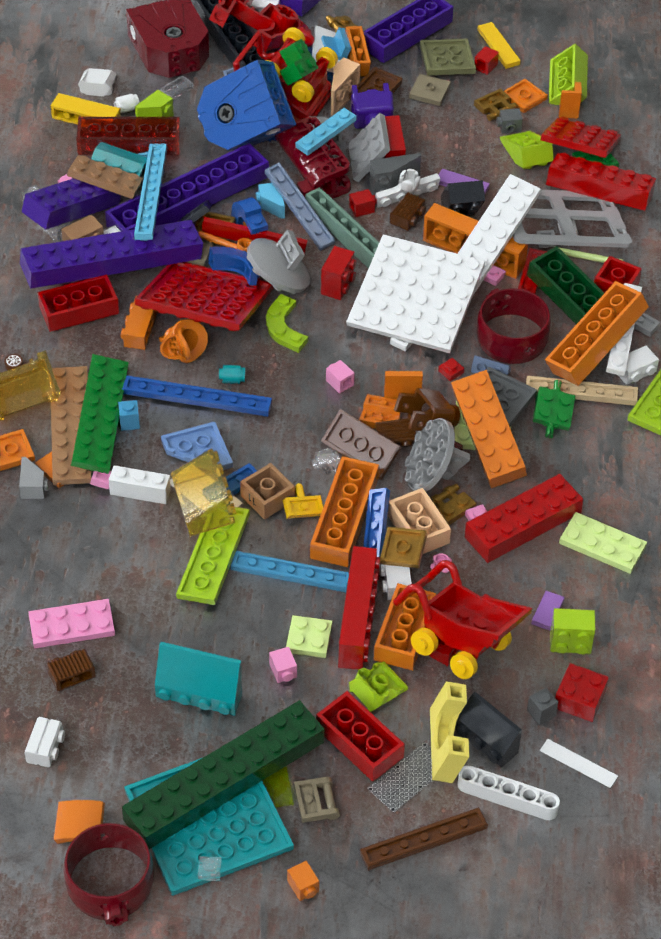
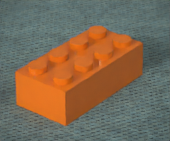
(395, 635)

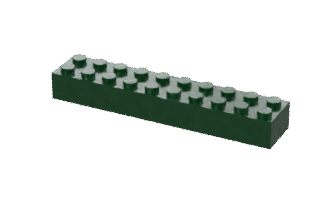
(223, 774)

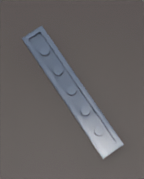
(299, 206)

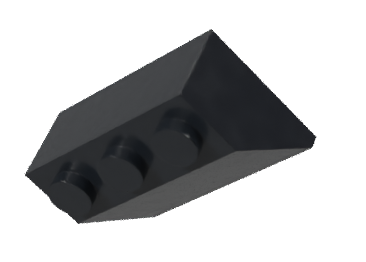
(489, 730)

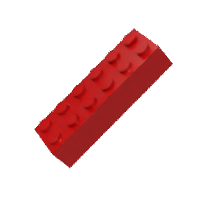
(601, 181)
(523, 518)
(359, 608)

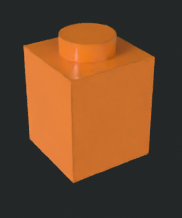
(303, 881)

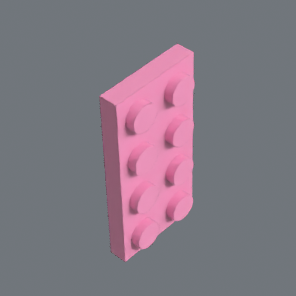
(71, 623)

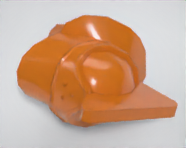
(184, 341)

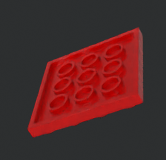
(581, 137)

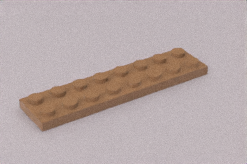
(64, 425)

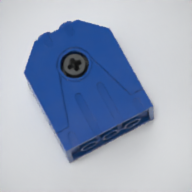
(245, 107)

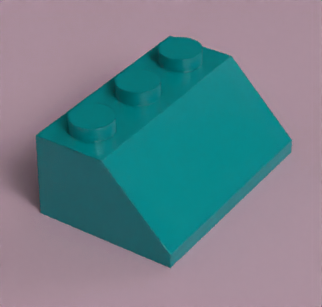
(120, 158)

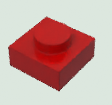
(451, 369)

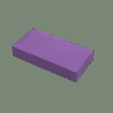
(544, 612)

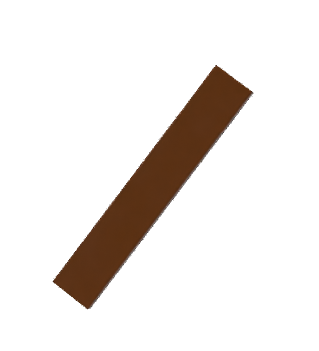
(423, 838)

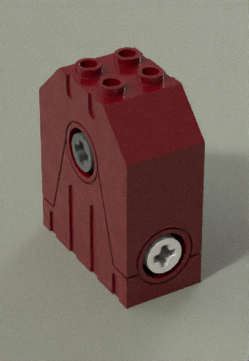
(169, 37)

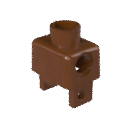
(438, 408)

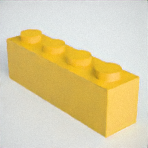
(70, 108)

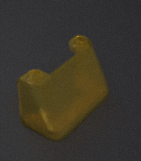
(28, 386)

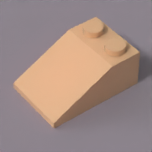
(345, 75)

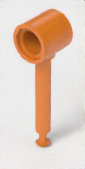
(242, 244)

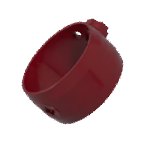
(519, 303)
(116, 836)

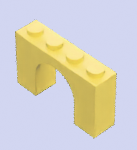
(447, 751)

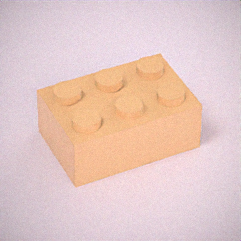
(419, 513)

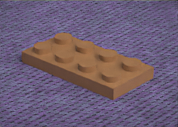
(105, 176)

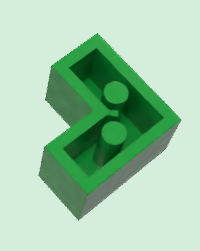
(298, 62)

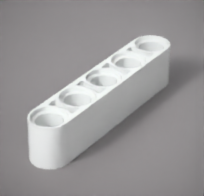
(517, 800)

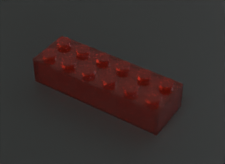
(128, 133)

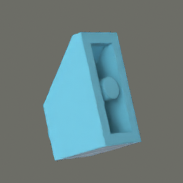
(270, 200)

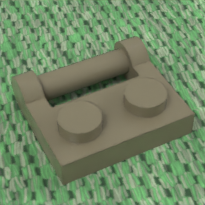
(309, 800)

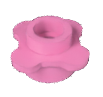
(439, 557)

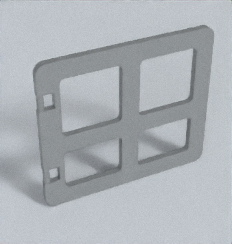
(564, 218)

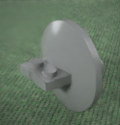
(280, 262)
(434, 456)

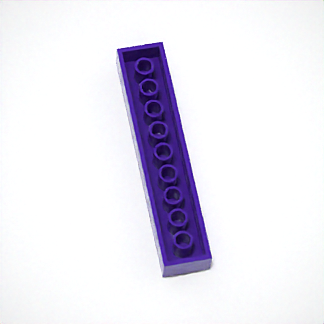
(208, 182)
(109, 254)

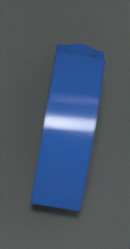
(250, 212)
(232, 260)

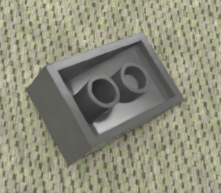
(387, 171)

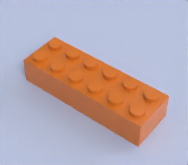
(451, 229)
(596, 333)
(489, 429)
(344, 512)

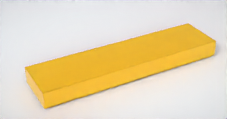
(498, 43)

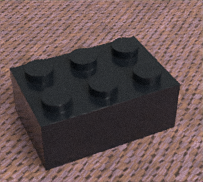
(464, 197)

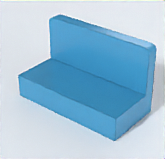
(339, 43)

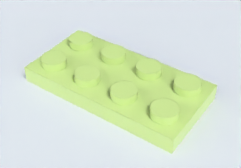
(603, 542)

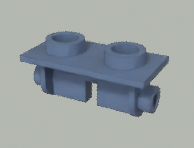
(481, 364)

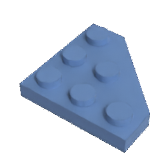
(196, 440)

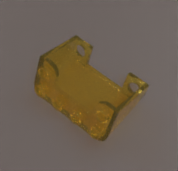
(204, 493)

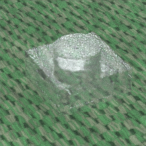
(209, 868)

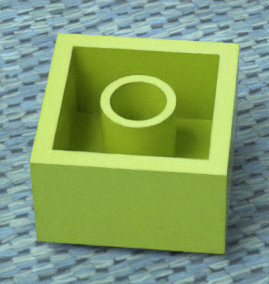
(572, 631)

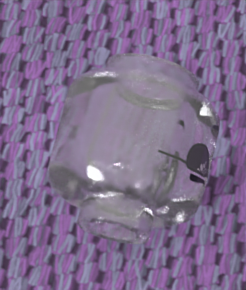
(326, 461)

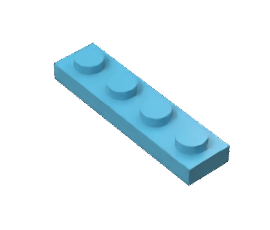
(325, 131)

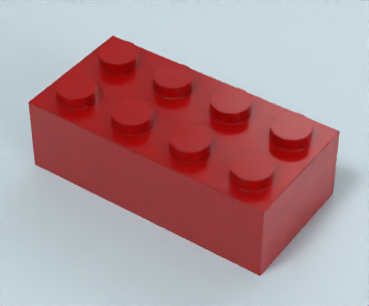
(78, 303)
(360, 736)

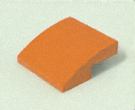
(378, 410)
(75, 817)

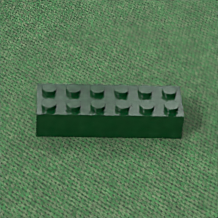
(564, 283)

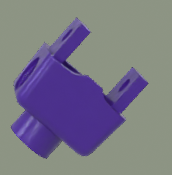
(369, 104)

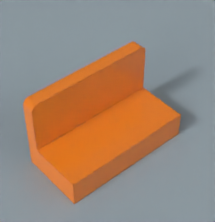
(570, 102)

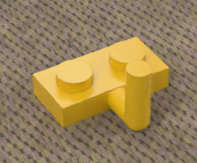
(302, 505)

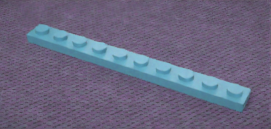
(150, 192)

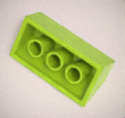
(567, 69)

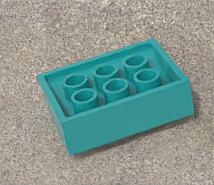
(198, 679)

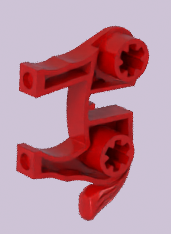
(271, 21)

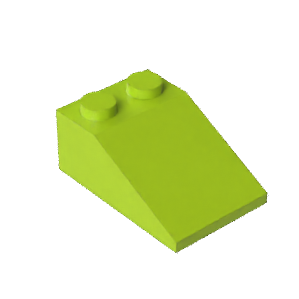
(528, 149)

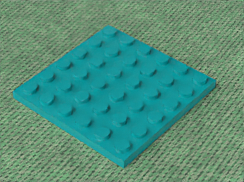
(238, 832)

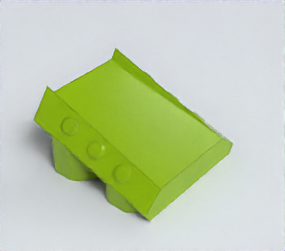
(377, 685)

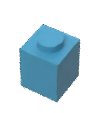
(129, 415)

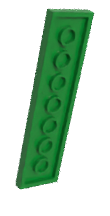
(99, 414)

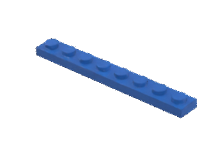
(197, 395)

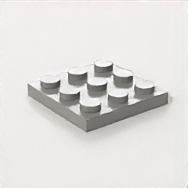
(368, 145)

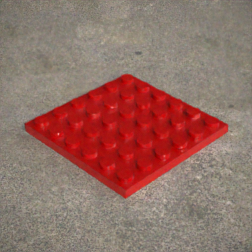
(204, 295)

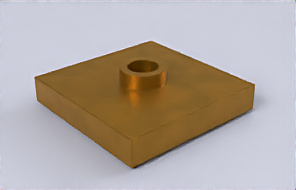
(403, 547)

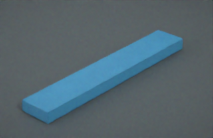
(290, 571)

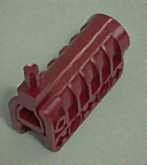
(319, 167)

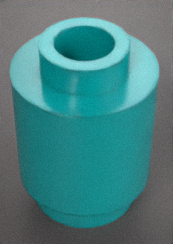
(232, 374)

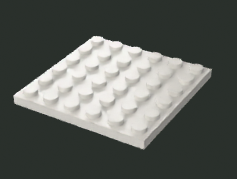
(416, 293)

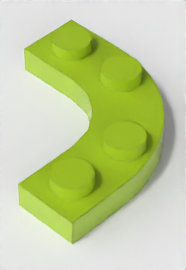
(277, 327)

